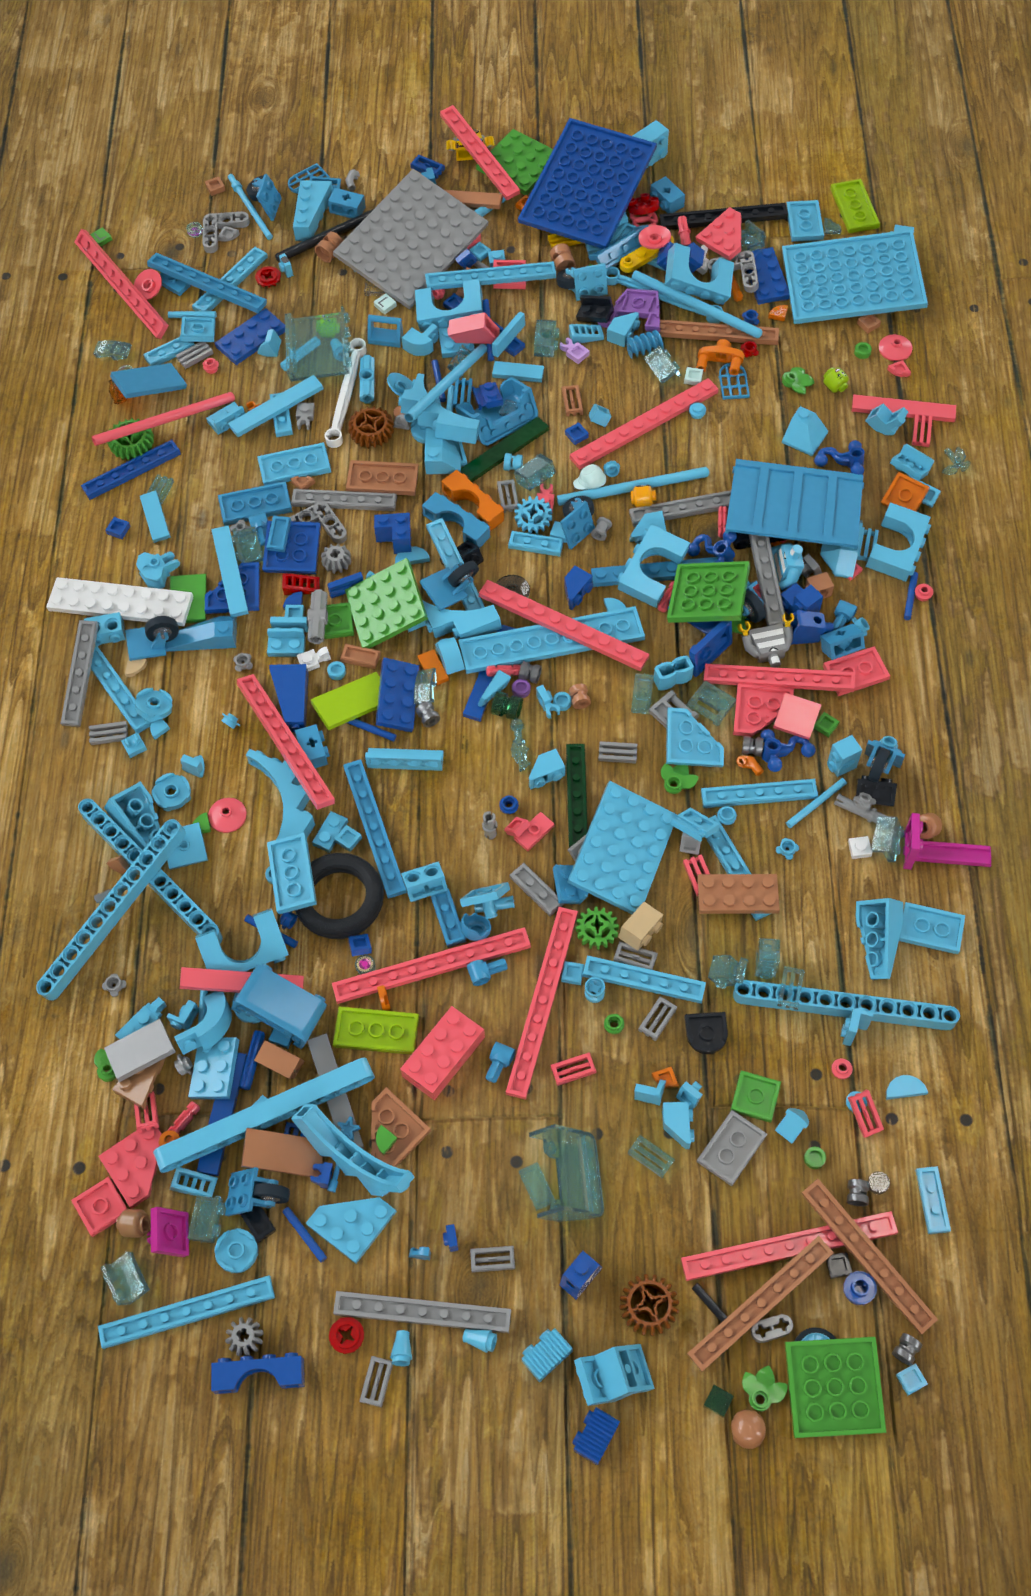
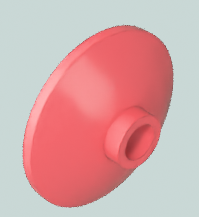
(654, 237)
(148, 283)
(895, 347)
(227, 822)

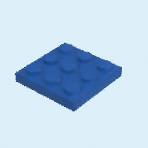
(300, 550)

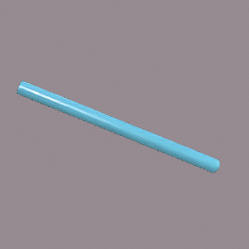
(697, 304)
(445, 383)
(629, 486)

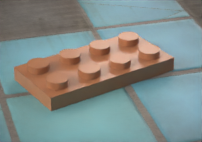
(382, 477)
(738, 894)

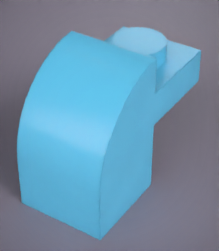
(420, 343)
(885, 421)
(450, 655)

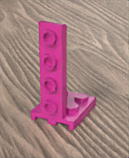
(940, 852)

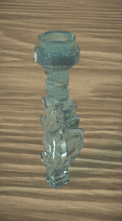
(518, 749)

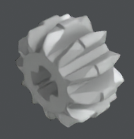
(336, 558)
(237, 1343)

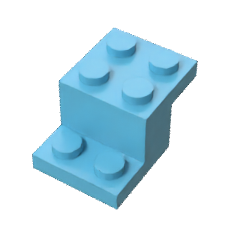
(613, 1374)

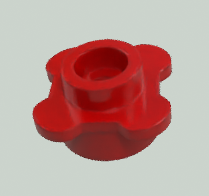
(749, 349)

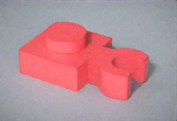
(547, 495)

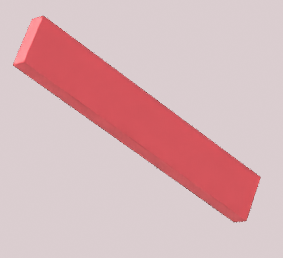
(938, 411)
(222, 979)

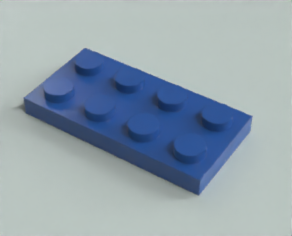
(770, 277)
(249, 336)
(396, 695)

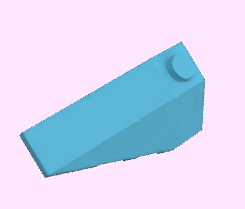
(880, 930)

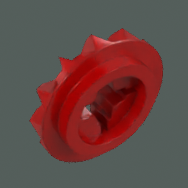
(264, 273)
(345, 1324)

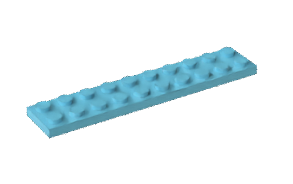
(540, 643)

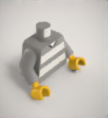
(768, 642)

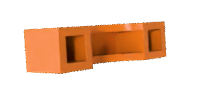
(459, 487)

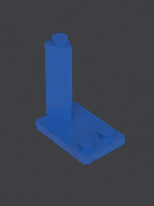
(715, 642)

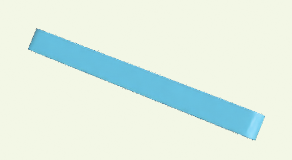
(131, 852)
(102, 913)
(854, 1000)
(262, 1115)

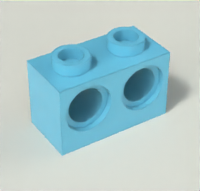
(110, 628)
(424, 881)

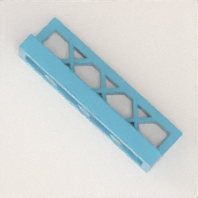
(404, 759)

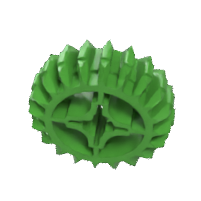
(137, 446)

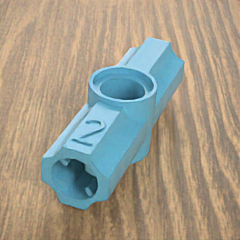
(367, 379)

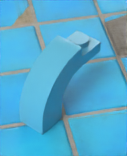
(211, 1028)

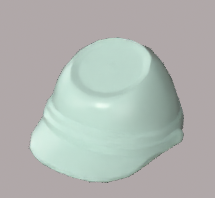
(590, 478)

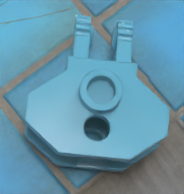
(156, 568)

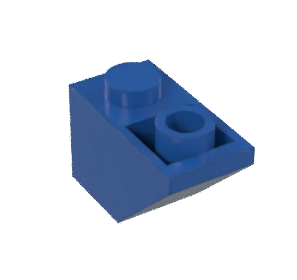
(576, 585)

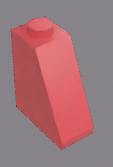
(473, 329)

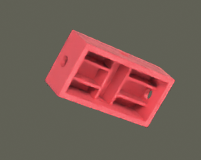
(442, 1053)

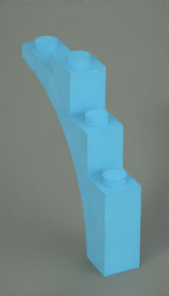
(444, 422)
(462, 623)
(293, 795)
(329, 1141)

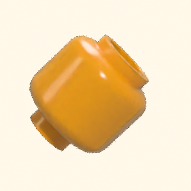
(643, 496)

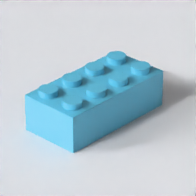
(658, 134)

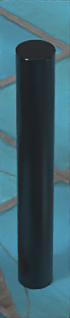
(709, 1302)

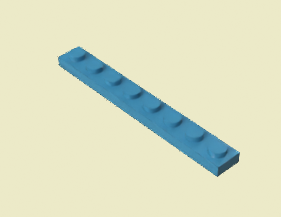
(207, 283)
(657, 571)
(374, 829)

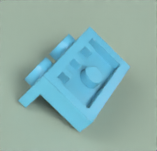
(221, 418)
(285, 642)

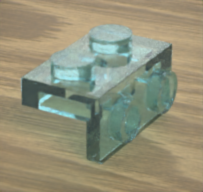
(248, 545)
(887, 837)
(205, 1219)
(125, 1279)

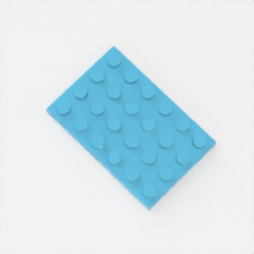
(622, 848)

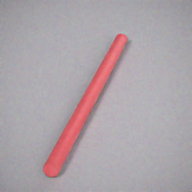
(163, 418)

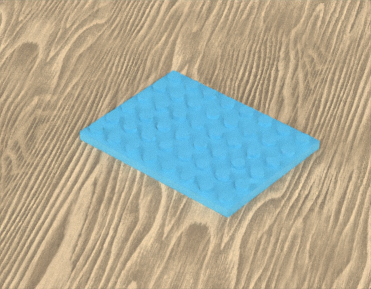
(854, 276)

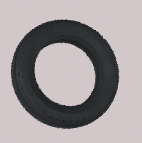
(360, 919)

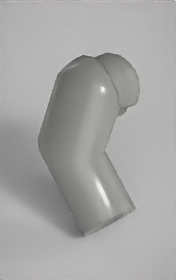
(350, 179)

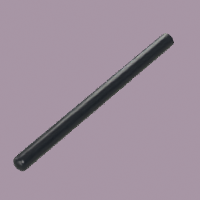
(313, 241)

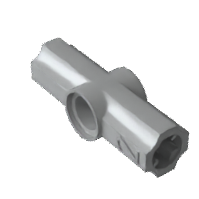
(317, 616)

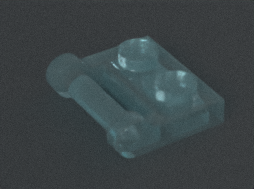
(715, 699)

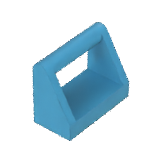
(383, 336)

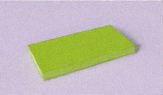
(855, 206)
(348, 701)
(376, 1030)

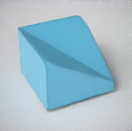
(599, 415)

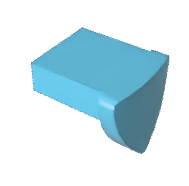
(271, 345)
(193, 765)
(650, 1094)
(792, 1124)

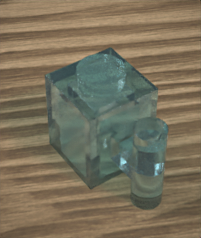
(727, 971)

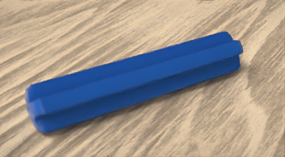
(250, 1064)

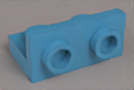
(566, 892)

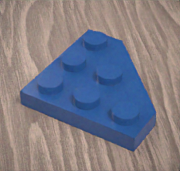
(250, 576)

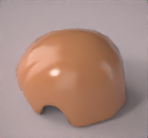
(748, 1429)

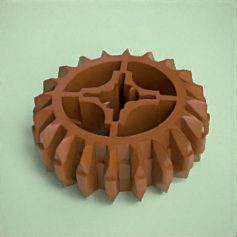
(371, 427)
(658, 1300)

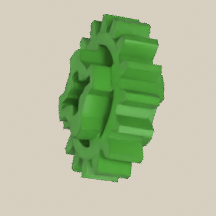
(587, 928)

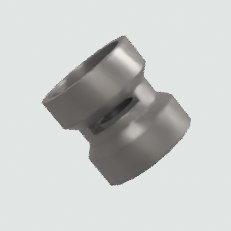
(530, 672)
(427, 713)
(752, 746)
(858, 1192)
(907, 1349)

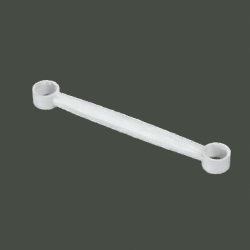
(345, 394)

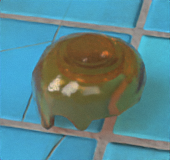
(116, 394)

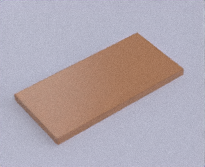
(279, 1153)

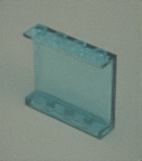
(317, 345)

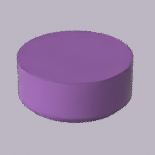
(521, 688)

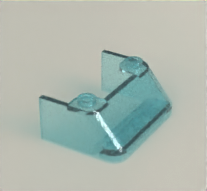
(576, 1173)

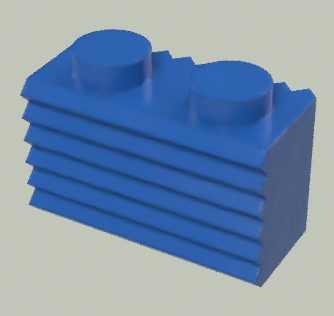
(596, 1435)

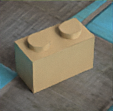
(641, 926)

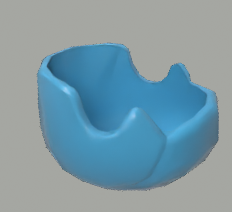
(475, 927)

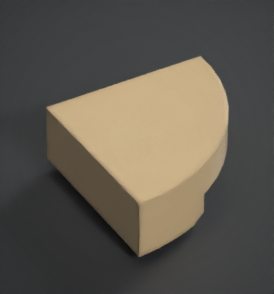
(135, 666)

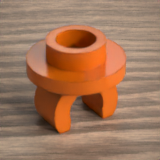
(167, 1137)

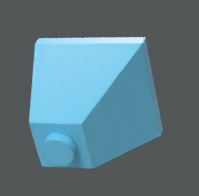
(805, 432)

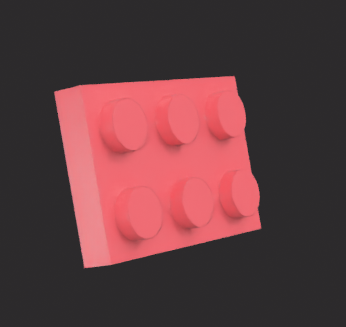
(867, 667)

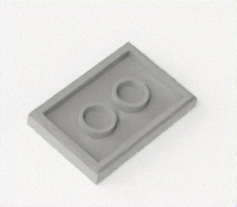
(139, 1050)
(731, 1148)

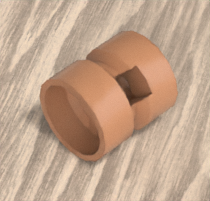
(325, 247)
(562, 257)

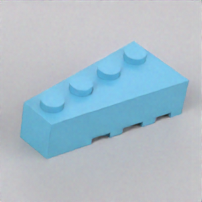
(310, 207)

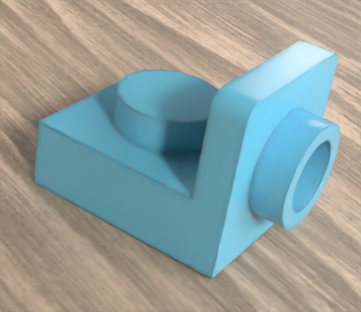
(186, 1016)

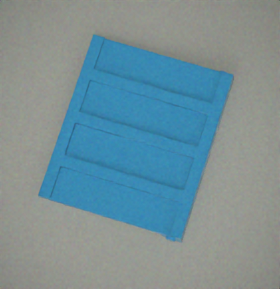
(795, 503)

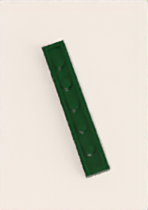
(510, 444)
(576, 792)

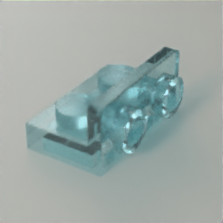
(752, 237)
(661, 365)

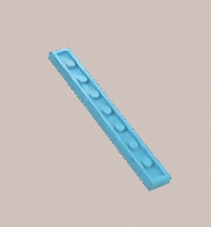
(491, 275)
(186, 1312)

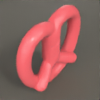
(643, 219)

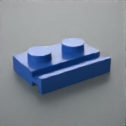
(487, 395)

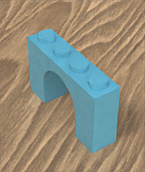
(680, 277)
(429, 314)
(654, 542)
(894, 562)
(271, 947)

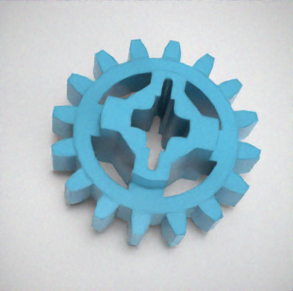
(538, 519)

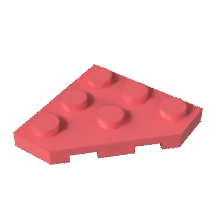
(723, 234)
(756, 707)
(133, 1164)

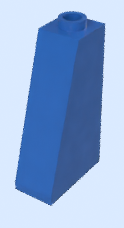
(292, 692)

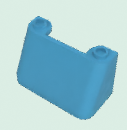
(492, 425)
(280, 1004)

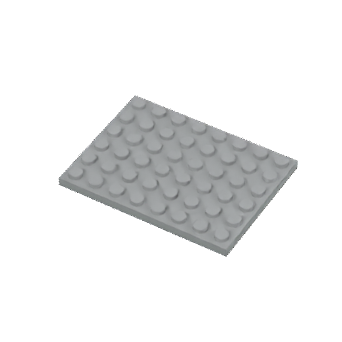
(410, 235)

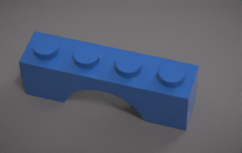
(229, 1375)

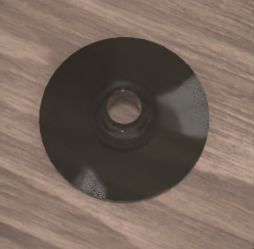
(516, 584)

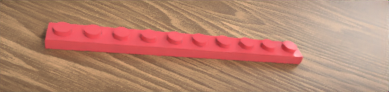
(121, 284)
(643, 424)
(564, 625)
(285, 742)
(431, 965)
(541, 1003)
(778, 1248)

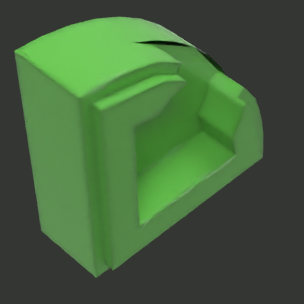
(204, 822)
(384, 1139)

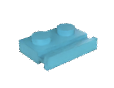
(695, 824)

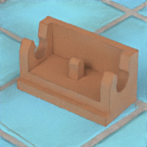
(279, 1060)

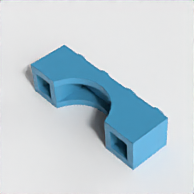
(473, 529)

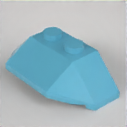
(841, 558)

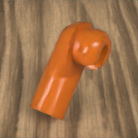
(750, 763)

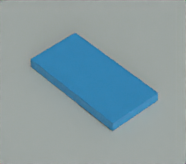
(148, 380)
(241, 504)

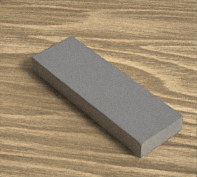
(536, 889)

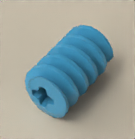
(644, 342)

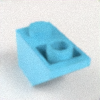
(622, 328)
(653, 518)
(546, 769)
(677, 1122)

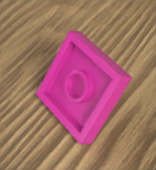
(169, 1232)

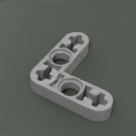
(217, 223)
(744, 265)
(317, 516)

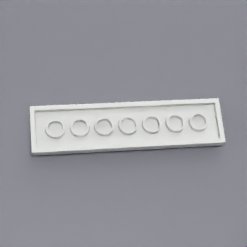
(132, 602)

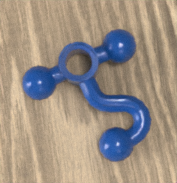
(853, 459)
(720, 549)
(774, 749)

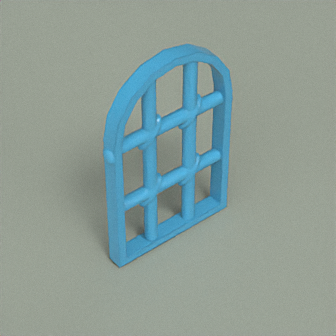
(296, 190)
(733, 386)

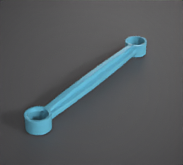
(632, 284)

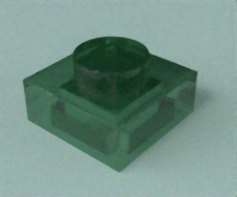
(718, 1401)

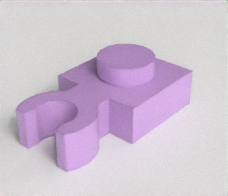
(574, 351)

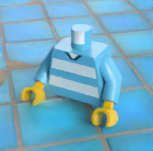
(788, 564)

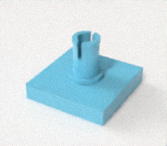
(486, 896)

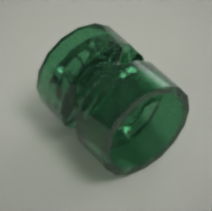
(507, 706)

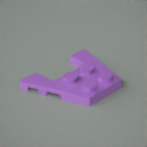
(641, 301)

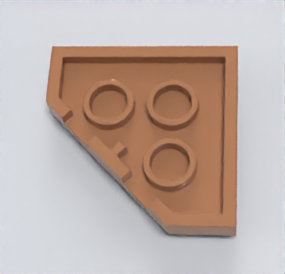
(400, 1121)

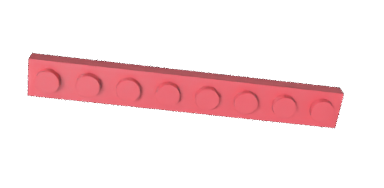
(480, 152)
(780, 677)

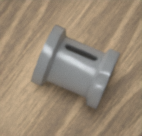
(601, 528)

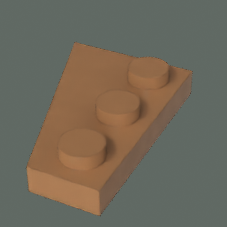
(138, 1086)

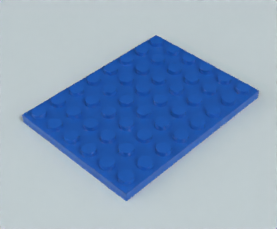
(587, 183)

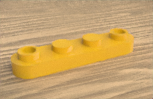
(639, 258)

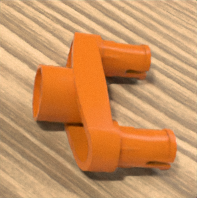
(721, 353)

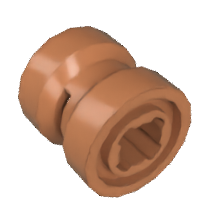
(579, 695)

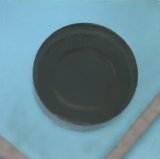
(879, 1182)

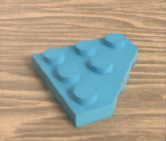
(690, 741)
(352, 1224)

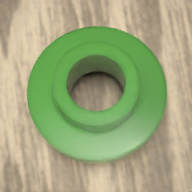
(614, 1018)

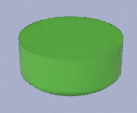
(862, 350)
(815, 1158)

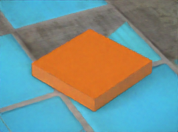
(905, 492)

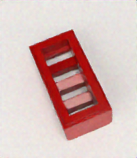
(295, 578)

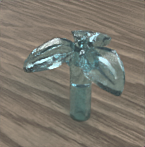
(957, 459)

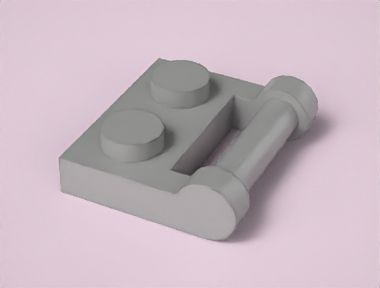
(659, 709)

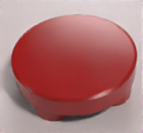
(643, 205)

